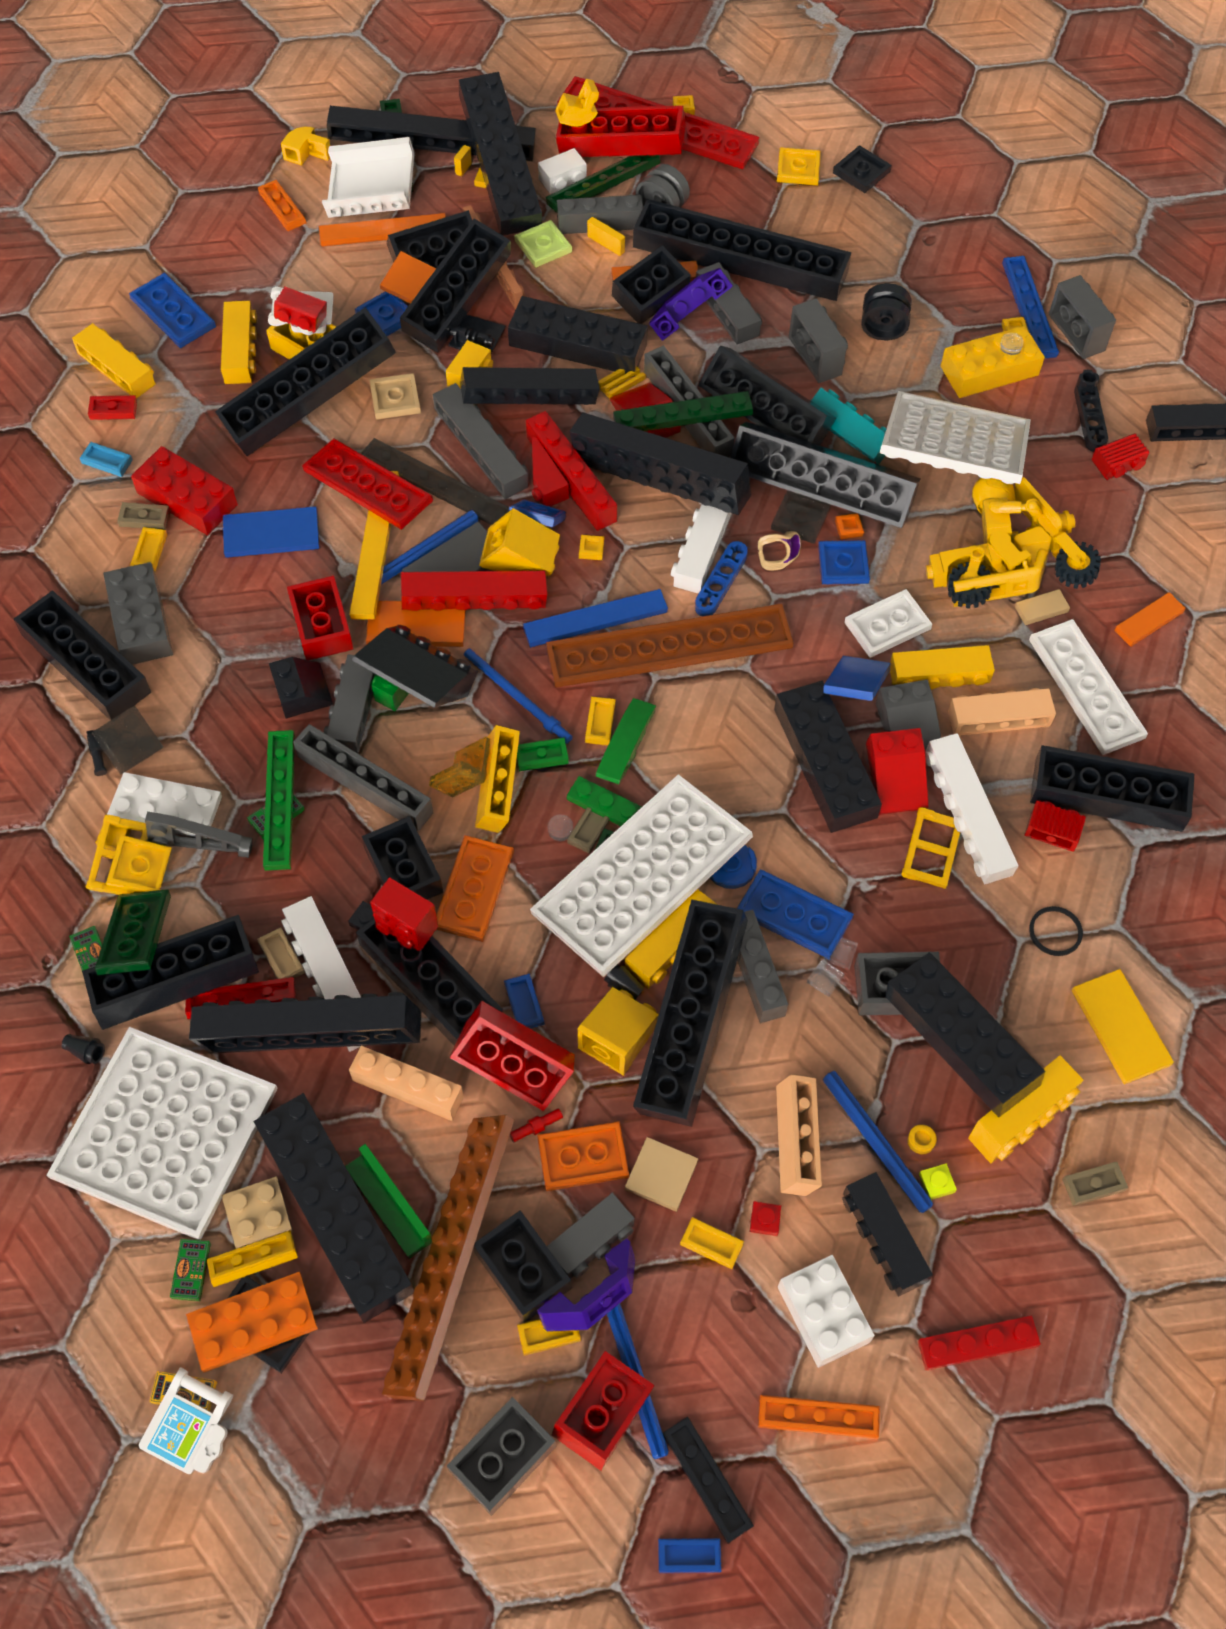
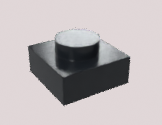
(361, 916)

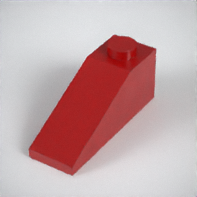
(548, 481)

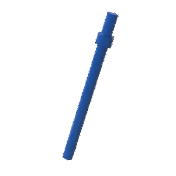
(550, 723)

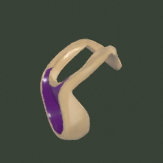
(792, 544)

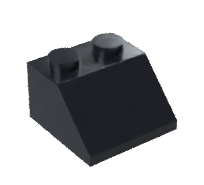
(300, 686)

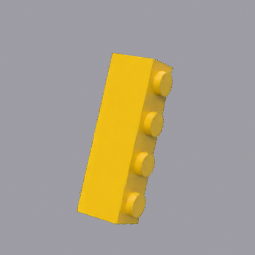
(238, 342)
(114, 360)
(943, 666)
(497, 789)
(658, 950)

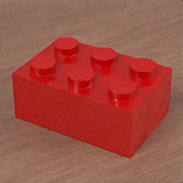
(320, 618)

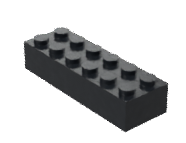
(455, 285)
(577, 335)
(773, 402)
(82, 655)
(827, 757)
(1113, 788)
(178, 972)
(428, 978)
(965, 1034)

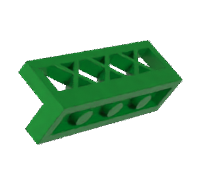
(388, 1203)

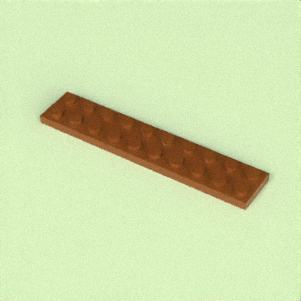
(669, 645)
(447, 1259)

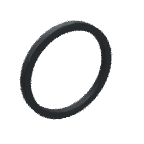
(1049, 951)

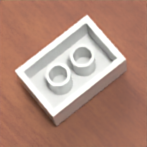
(825, 1311)

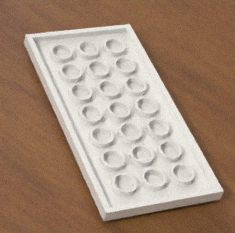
(641, 874)

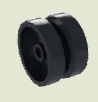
(886, 311)

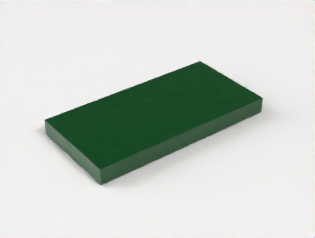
(133, 932)

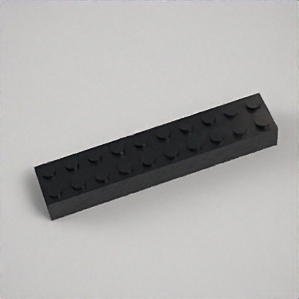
(742, 249)

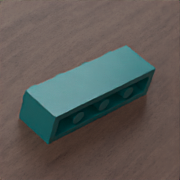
(851, 427)

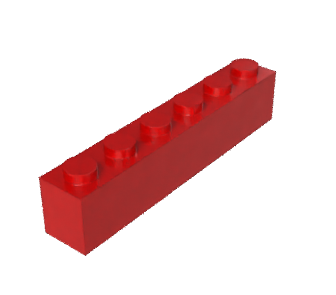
(582, 482)
(473, 590)

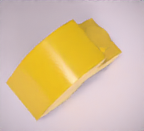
(578, 109)
(302, 143)

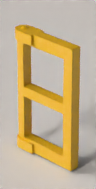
(915, 842)
(100, 852)

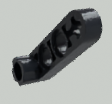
(1088, 383)

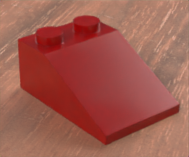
(644, 396)
(898, 770)
(602, 1410)

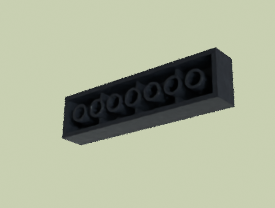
(500, 153)
(305, 381)
(662, 463)
(826, 474)
(691, 1013)
(306, 1023)
(334, 1208)

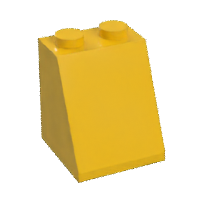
(519, 545)
(617, 1030)

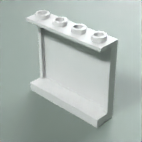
(370, 177)

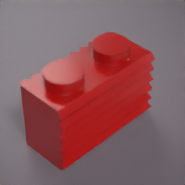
(300, 309)
(1120, 456)
(1055, 825)

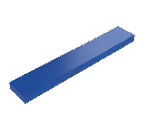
(1030, 304)
(595, 618)

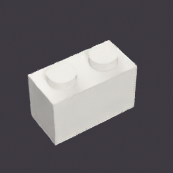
(562, 170)

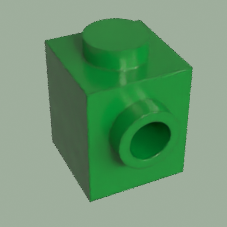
(387, 693)

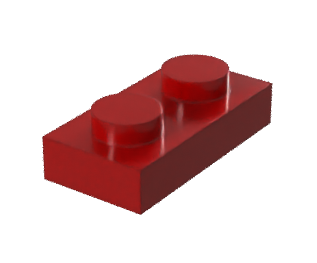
(112, 407)

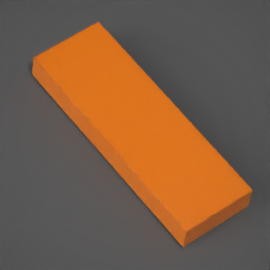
(282, 205)
(1149, 619)

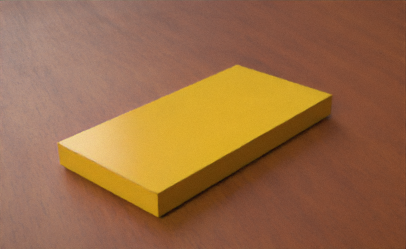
(1122, 1026)

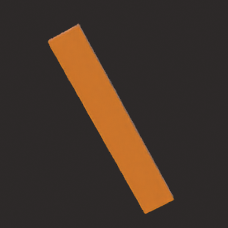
(370, 230)

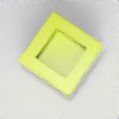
(937, 1181)

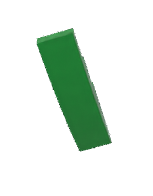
(625, 741)

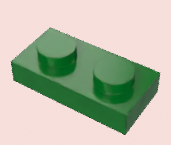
(542, 754)

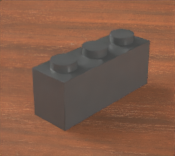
(592, 1236)

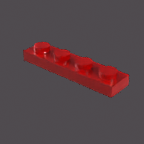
(269, 990)
(979, 1342)

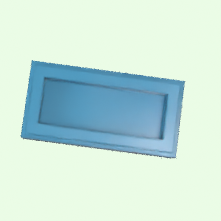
(106, 459)

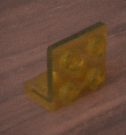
(467, 769)

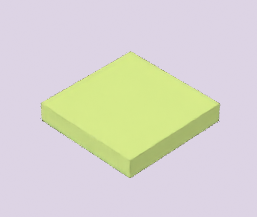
(543, 243)

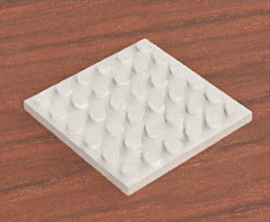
(957, 437)
(163, 1133)

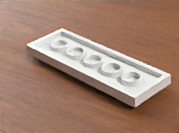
(1088, 687)

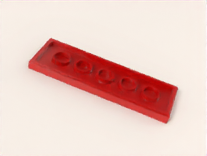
(367, 483)

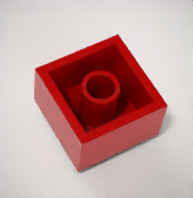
(404, 915)

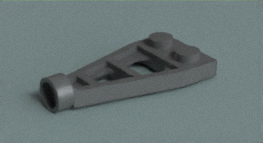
(162, 831)

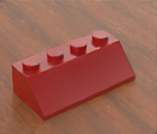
(513, 1056)

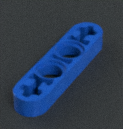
(721, 578)

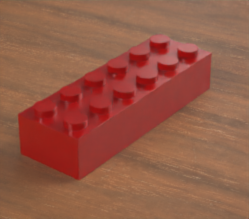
(626, 132)

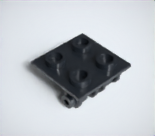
(476, 331)

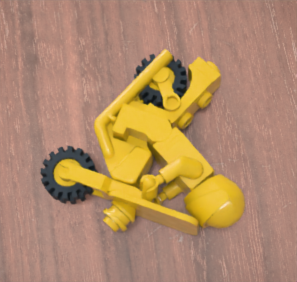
(1010, 558)

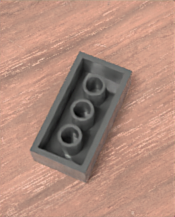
(138, 613)

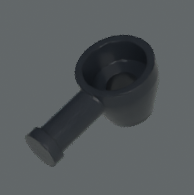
(96, 753)

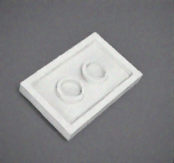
(888, 623)

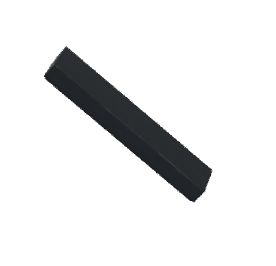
(707, 1480)

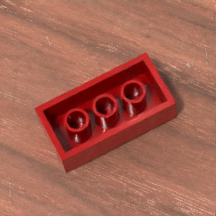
(186, 489)

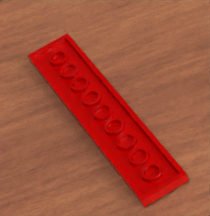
(701, 135)

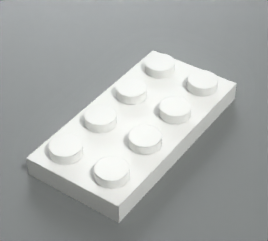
(141, 794)

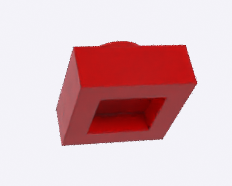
(765, 1218)

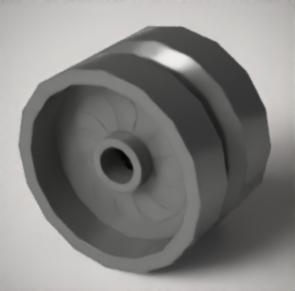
(664, 185)

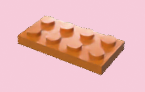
(251, 1322)

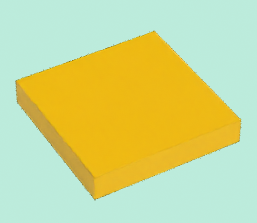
(798, 166)
(138, 865)

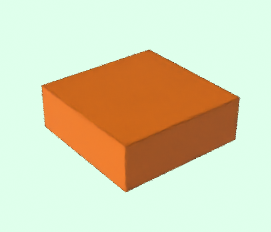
(849, 526)

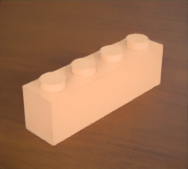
(1001, 711)
(406, 1083)
(798, 1135)

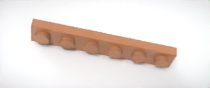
(504, 275)

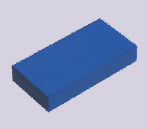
(524, 1001)
(689, 1555)

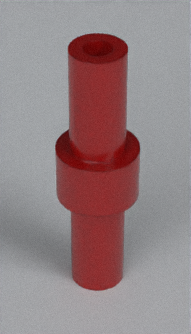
(536, 1125)

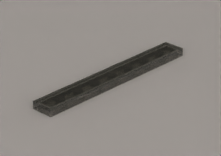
(435, 482)

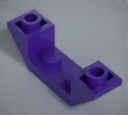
(687, 299)
(563, 1315)

